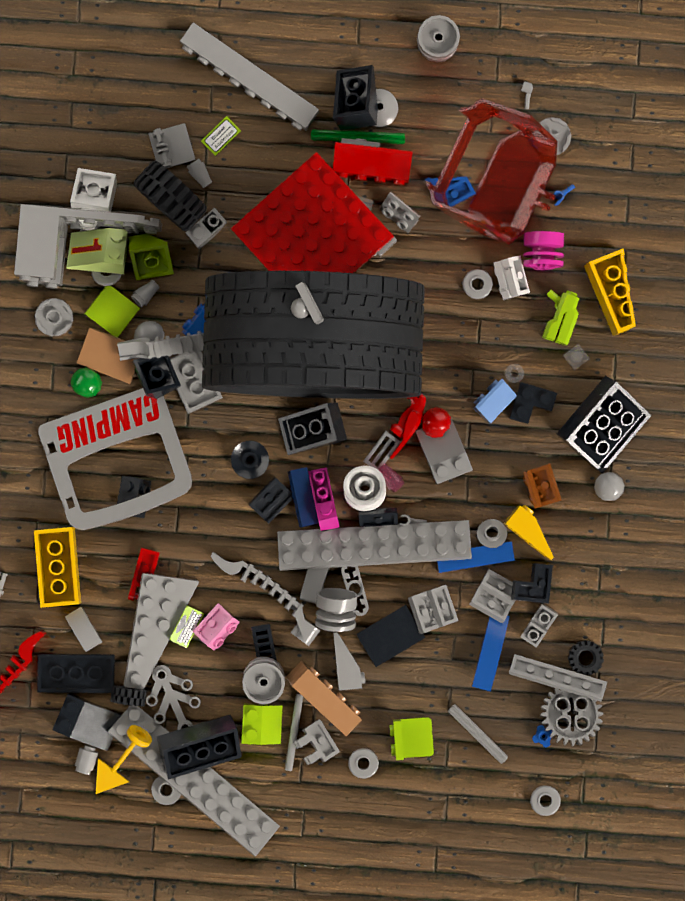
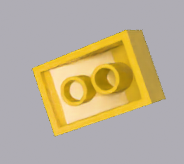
(526, 527)

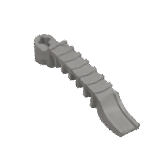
(147, 349)
(304, 629)

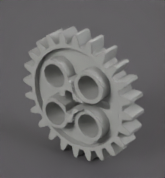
(554, 714)

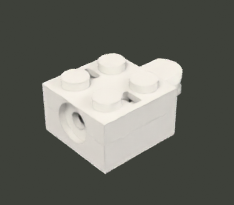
(93, 192)

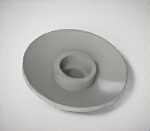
(390, 108)

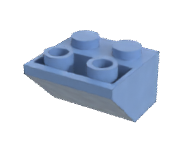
(495, 401)

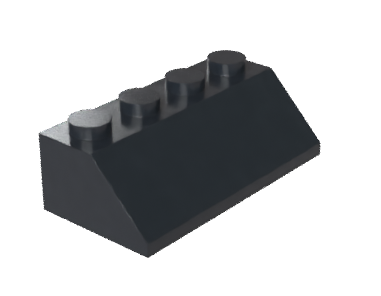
(199, 746)

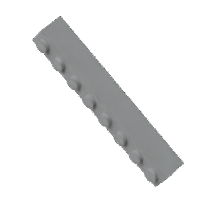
(249, 76)

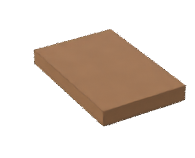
(102, 355)

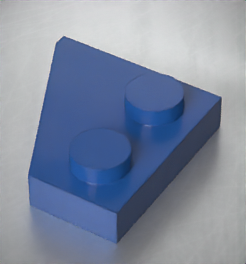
(457, 191)

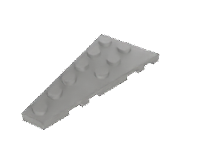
(156, 615)

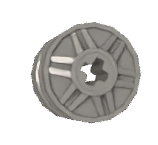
(336, 609)

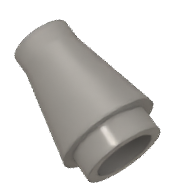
(199, 173)
(145, 293)

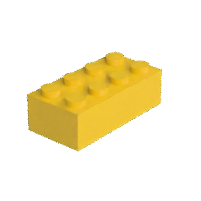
(57, 567)

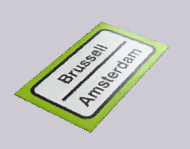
(220, 136)

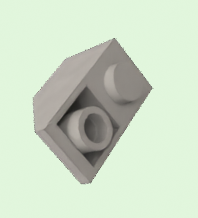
(206, 228)

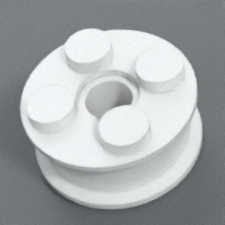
(368, 499)

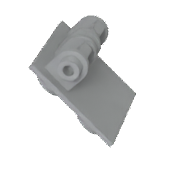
(172, 145)
(399, 212)

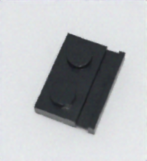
(271, 500)

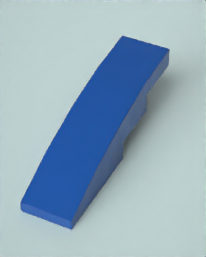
(490, 654)

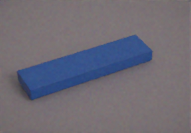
(480, 557)

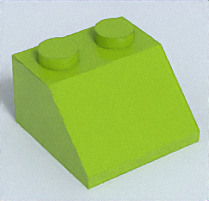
(261, 724)

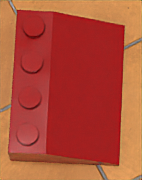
(372, 163)

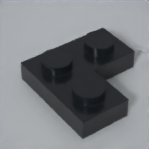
(529, 397)
(538, 588)

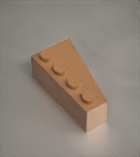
(323, 698)

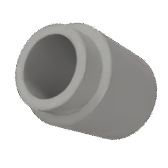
(86, 759)

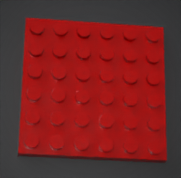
(312, 224)

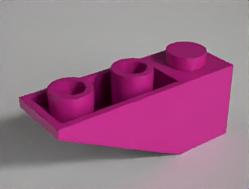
(323, 499)

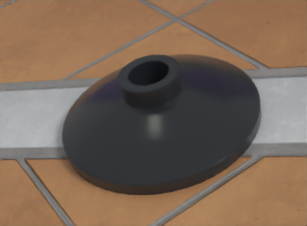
(240, 455)

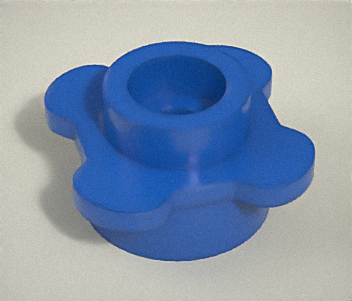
(537, 738)

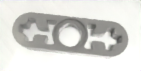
(347, 585)

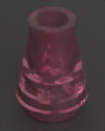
(392, 479)

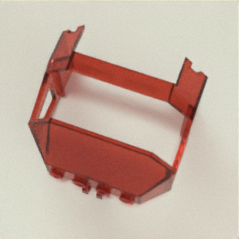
(512, 179)

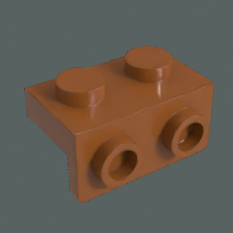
(541, 486)

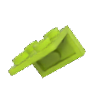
(412, 738)

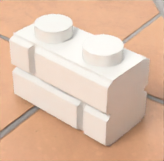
(511, 277)

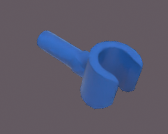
(560, 194)

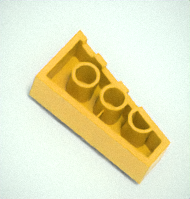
(612, 290)

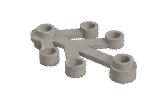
(171, 696)

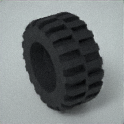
(170, 195)

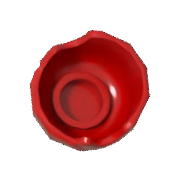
(436, 422)

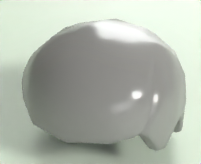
(149, 330)
(609, 486)

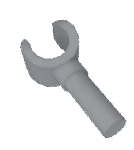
(527, 88)
(412, 520)

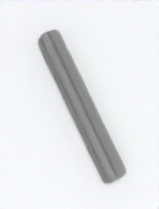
(477, 733)

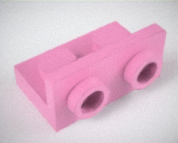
(216, 627)

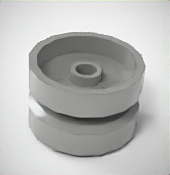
(443, 28)
(266, 691)

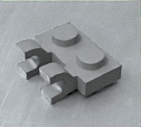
(320, 740)

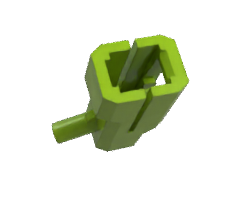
(564, 305)

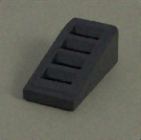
(255, 638)

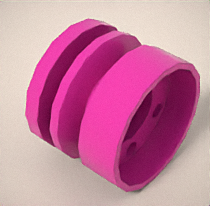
(543, 250)

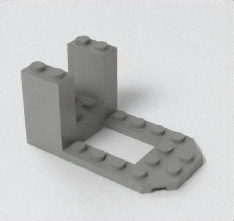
(44, 238)

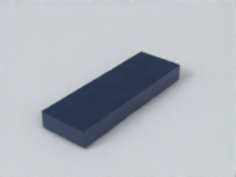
(303, 497)

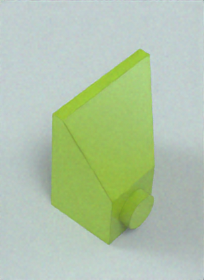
(149, 256)

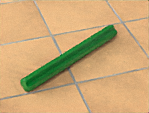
(336, 135)

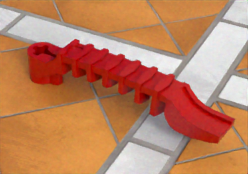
(25, 652)

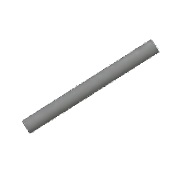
(294, 732)

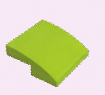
(112, 310)

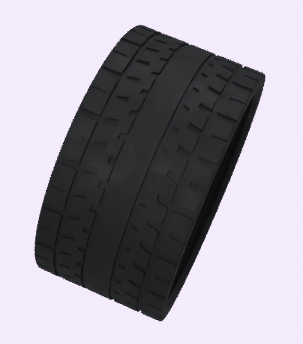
(359, 351)

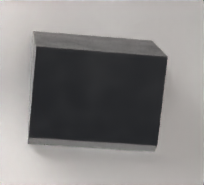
(156, 376)

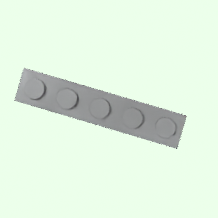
(558, 677)

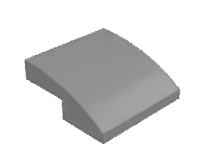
(493, 596)
(433, 609)

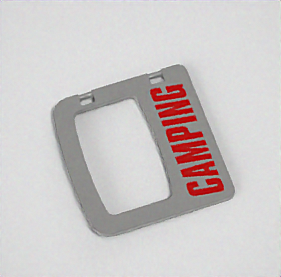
(105, 426)

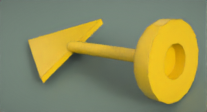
(109, 777)

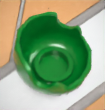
(86, 382)

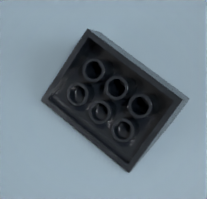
(604, 424)

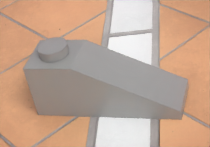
(347, 668)

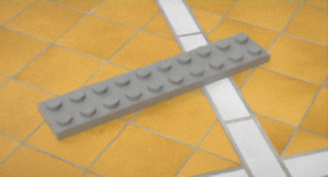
(374, 545)
(202, 788)

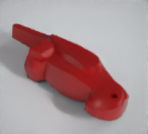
(409, 421)

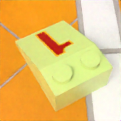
(98, 250)

